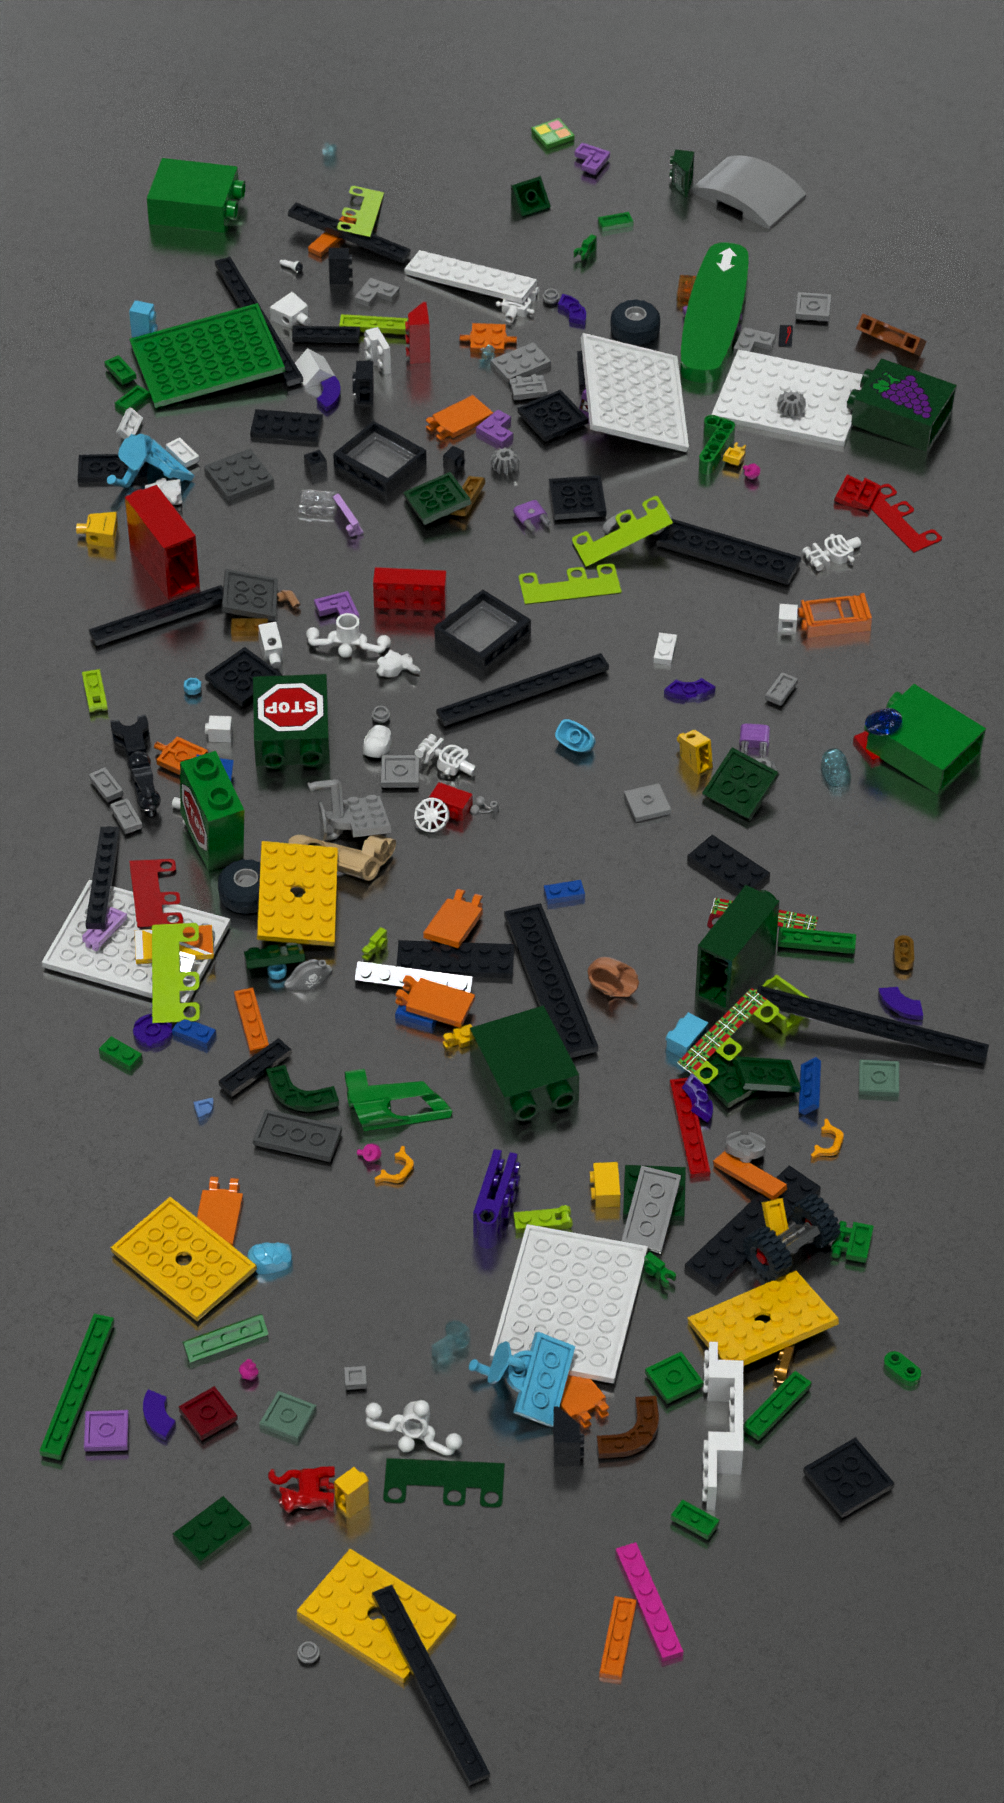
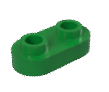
(901, 1367)

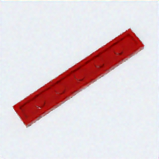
(690, 1131)

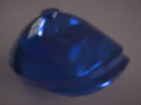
(884, 721)

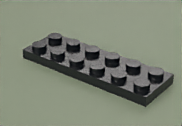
(470, 959)

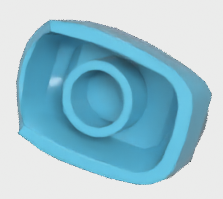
(575, 736)
(270, 1257)

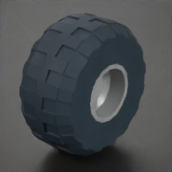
(635, 322)
(240, 886)

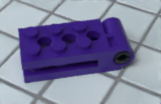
(491, 1213)

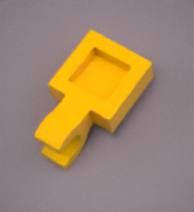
(460, 1037)

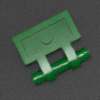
(859, 1241)

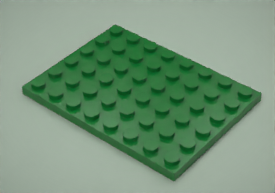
(206, 355)

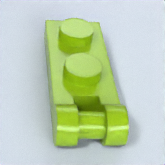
(94, 690)
(543, 1218)

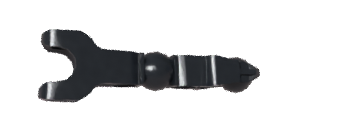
(138, 762)

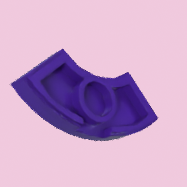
(573, 308)
(330, 393)
(689, 690)
(895, 1000)
(698, 1094)
(156, 1416)

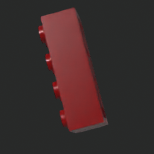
(410, 589)

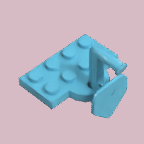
(142, 448)
(540, 1375)

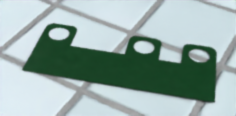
(450, 1474)

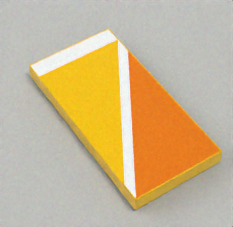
(201, 948)

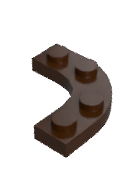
(636, 1438)

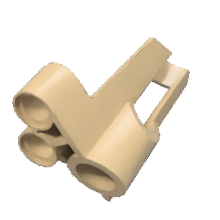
(354, 862)

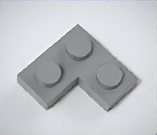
(374, 289)
(751, 338)

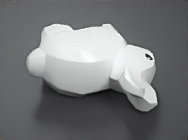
(170, 488)
(394, 663)

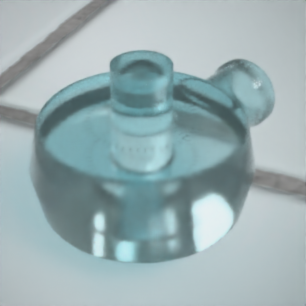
(329, 149)
(487, 353)

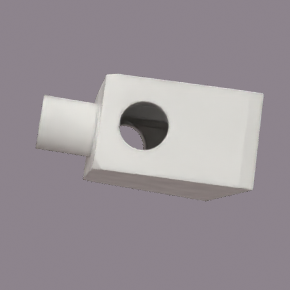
(290, 311)
(272, 650)

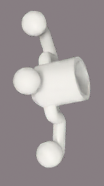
(347, 635)
(414, 1410)

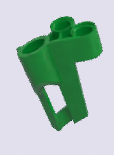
(374, 1101)

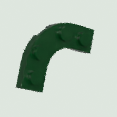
(297, 1098)

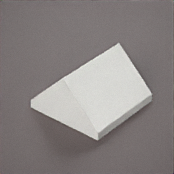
(313, 368)

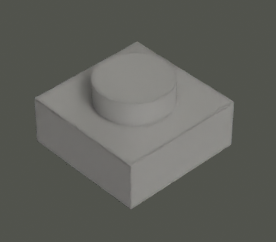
(355, 1377)

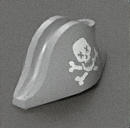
(308, 975)

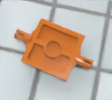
(488, 334)
(176, 752)

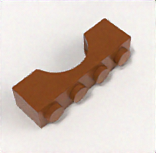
(891, 335)

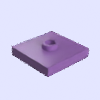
(106, 1430)

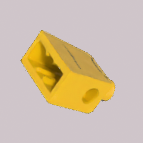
(100, 529)
(696, 751)

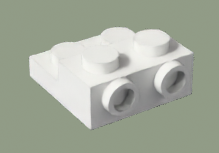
(377, 350)

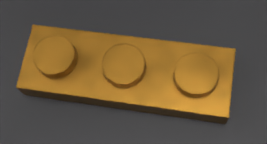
(472, 487)

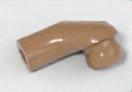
(288, 595)

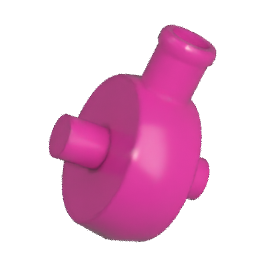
(752, 471)
(370, 1152)
(248, 1370)

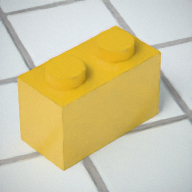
(606, 1184)
(351, 1492)

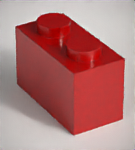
(457, 800)

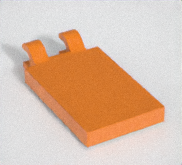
(458, 418)
(454, 920)
(435, 1001)
(221, 1208)
(582, 1396)

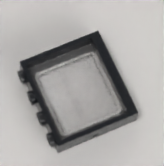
(380, 458)
(482, 629)

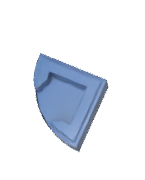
(203, 1108)

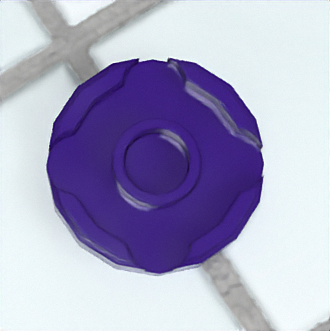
(151, 1034)

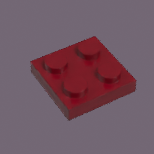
(208, 1413)

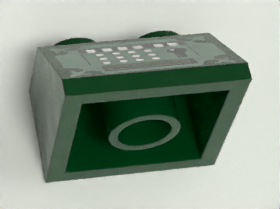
(682, 171)

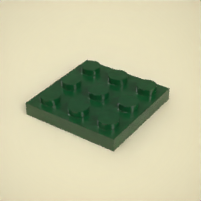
(437, 498)
(740, 783)
(630, 1181)

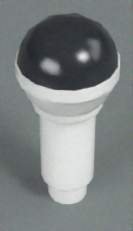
(295, 266)

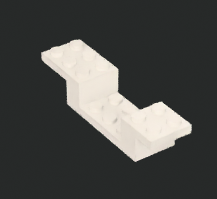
(723, 1449)

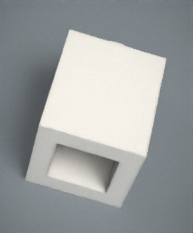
(787, 618)
(219, 728)

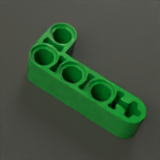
(721, 435)

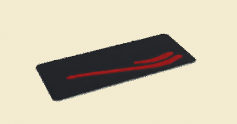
(785, 335)

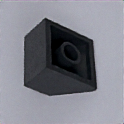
(567, 1439)

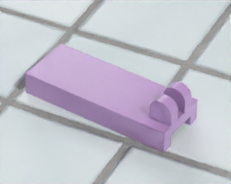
(353, 527)
(96, 937)

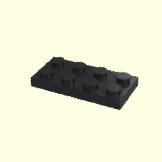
(286, 425)
(727, 865)

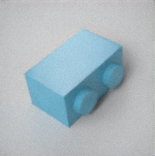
(142, 318)
(686, 1034)

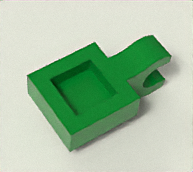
(588, 247)
(656, 1268)

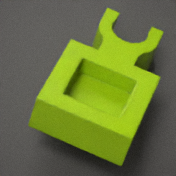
(376, 943)

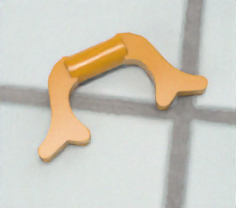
(834, 1149)
(398, 1178)

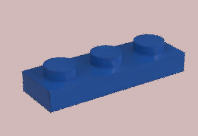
(810, 1086)

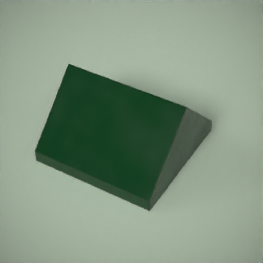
(529, 196)

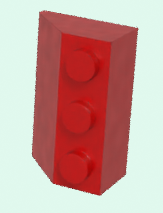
(418, 335)

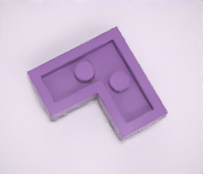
(593, 157)
(494, 430)
(339, 603)

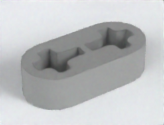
(611, 525)

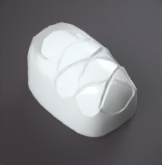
(377, 742)

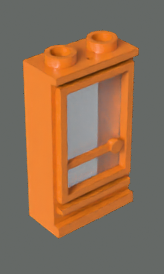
(835, 616)

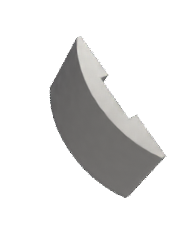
(752, 187)

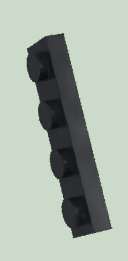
(332, 334)
(255, 1067)

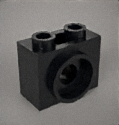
(363, 383)

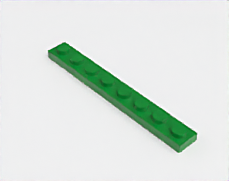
(76, 1387)

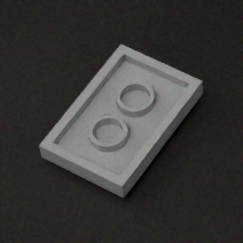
(521, 362)

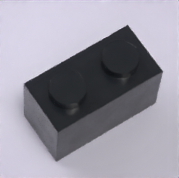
(340, 266)

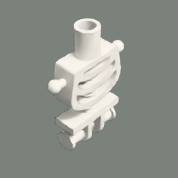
(515, 309)
(839, 553)
(454, 756)

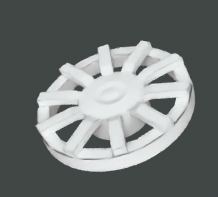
(431, 815)

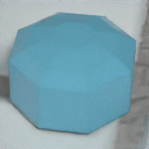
(192, 686)
(277, 971)

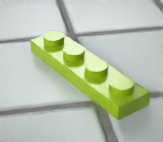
(385, 324)

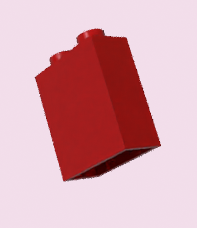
(162, 541)

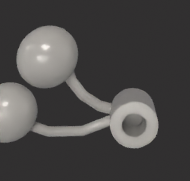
(481, 801)

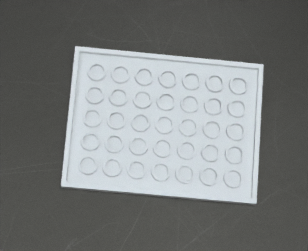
(758, 380)
(634, 392)
(115, 960)
(574, 1292)

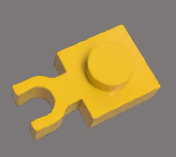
(734, 455)

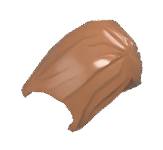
(613, 977)

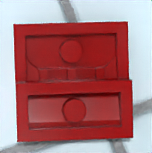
(856, 493)

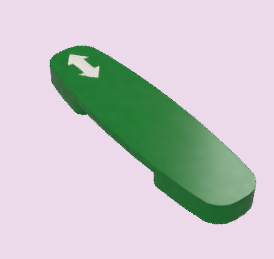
(714, 312)

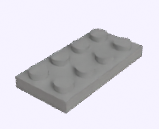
(651, 1208)

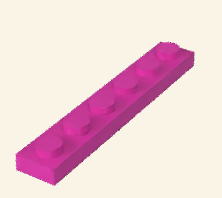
(649, 1602)

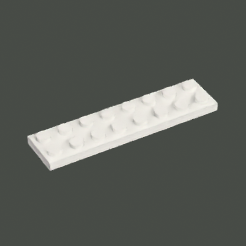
(470, 276)

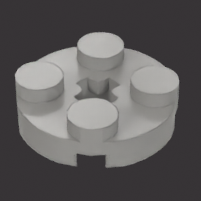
(745, 1146)

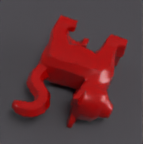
(309, 1483)

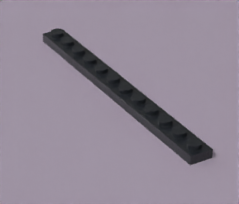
(245, 298)
(875, 1025)

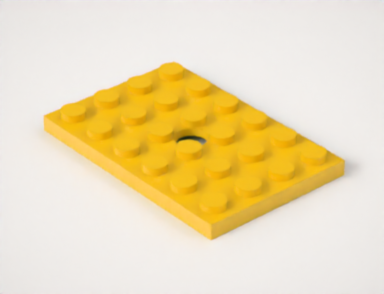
(292, 918)
(172, 1232)
(789, 1302)
(342, 1607)

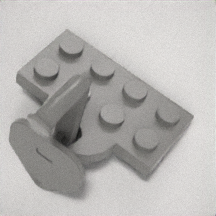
(360, 815)

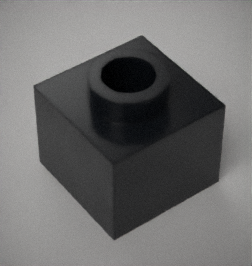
(453, 459)
(315, 462)

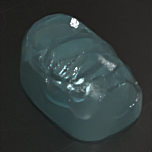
(835, 768)

